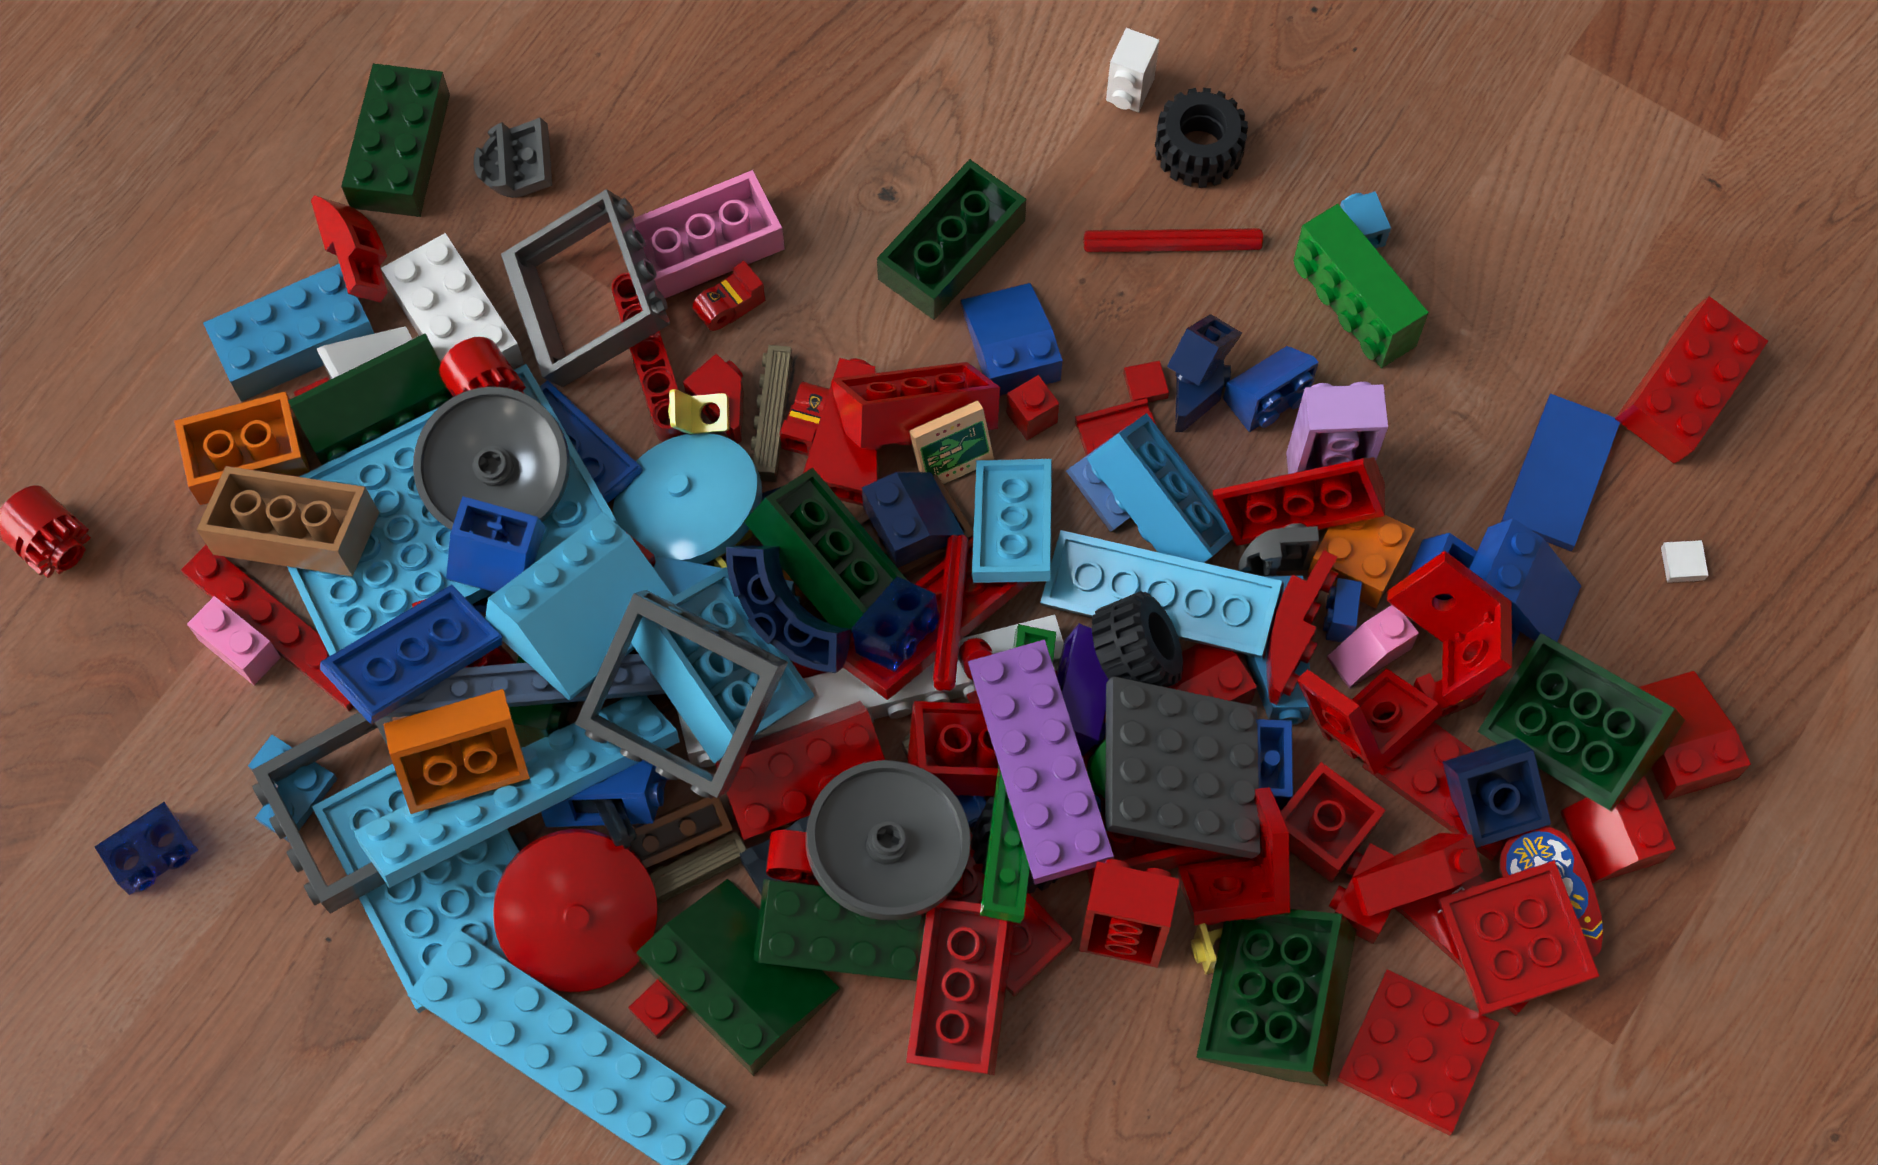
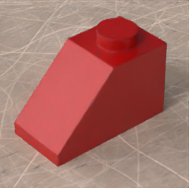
(716, 378)

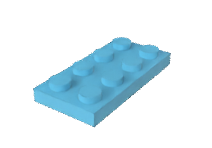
(1012, 521)

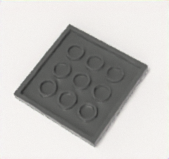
(1181, 768)

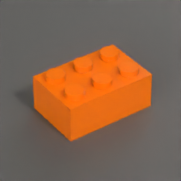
(246, 436)
(456, 751)

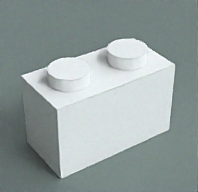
(1132, 70)

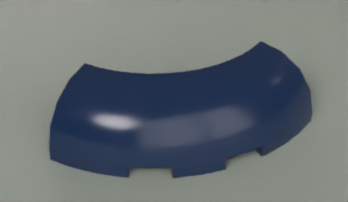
(777, 614)

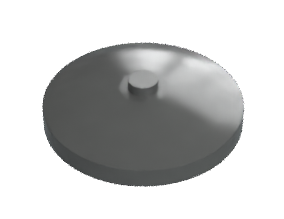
(493, 450)
(887, 840)

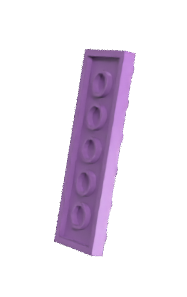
(1040, 762)

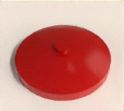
(574, 910)

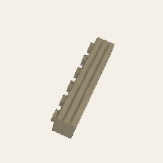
(772, 410)
(697, 867)

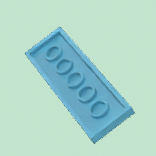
(1201, 599)

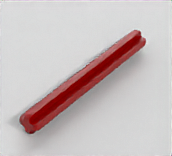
(1172, 240)
(951, 613)

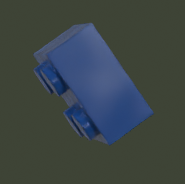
(1342, 609)

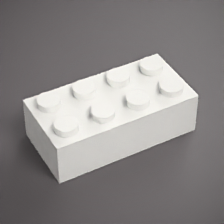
(446, 299)

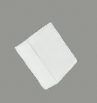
(1684, 561)

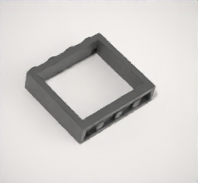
(533, 305)
(711, 637)
(267, 774)

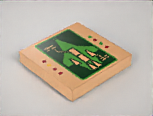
(953, 443)

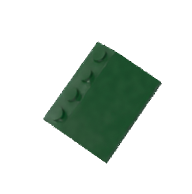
(1582, 722)
(711, 970)
(1279, 995)

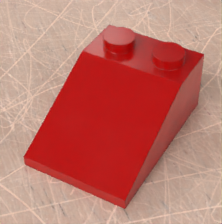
(1706, 745)

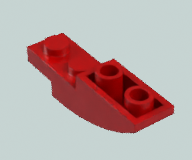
(356, 245)
(1292, 627)

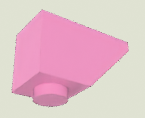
(1373, 646)

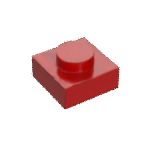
(657, 1009)

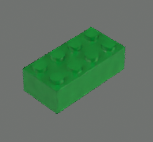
(1359, 286)

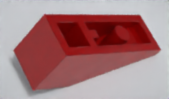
(1418, 872)

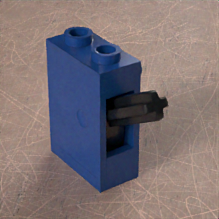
(614, 802)

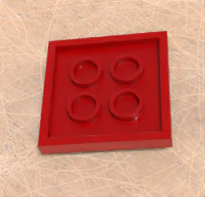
(1518, 938)
(1418, 1052)

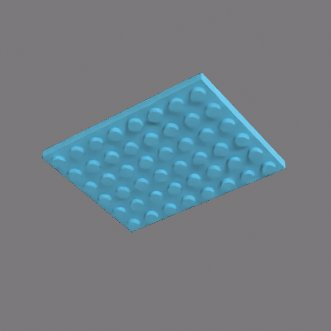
(407, 545)

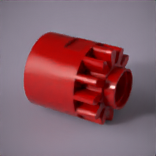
(475, 365)
(42, 531)

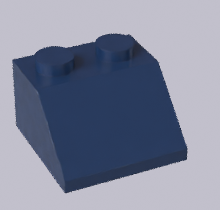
(909, 515)
(1497, 791)

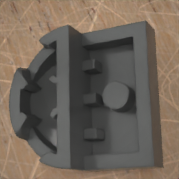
(515, 159)
(1280, 550)

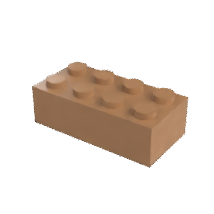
(288, 521)

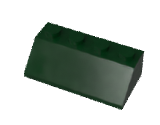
(371, 399)
(823, 548)

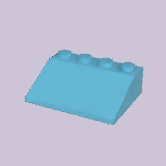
(572, 602)
(704, 685)

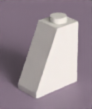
(348, 354)

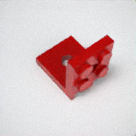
(1471, 624)
(1356, 720)
(1253, 885)

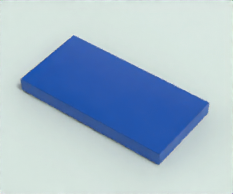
(604, 459)
(1561, 471)
(411, 653)

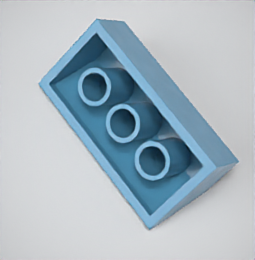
(1160, 493)

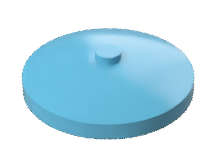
(690, 497)

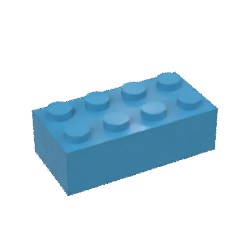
(280, 332)

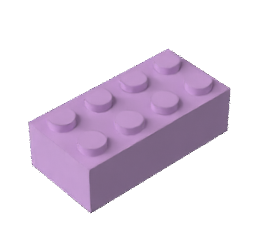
(1337, 425)

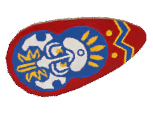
(1547, 845)

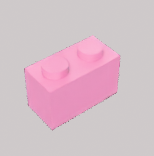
(234, 640)

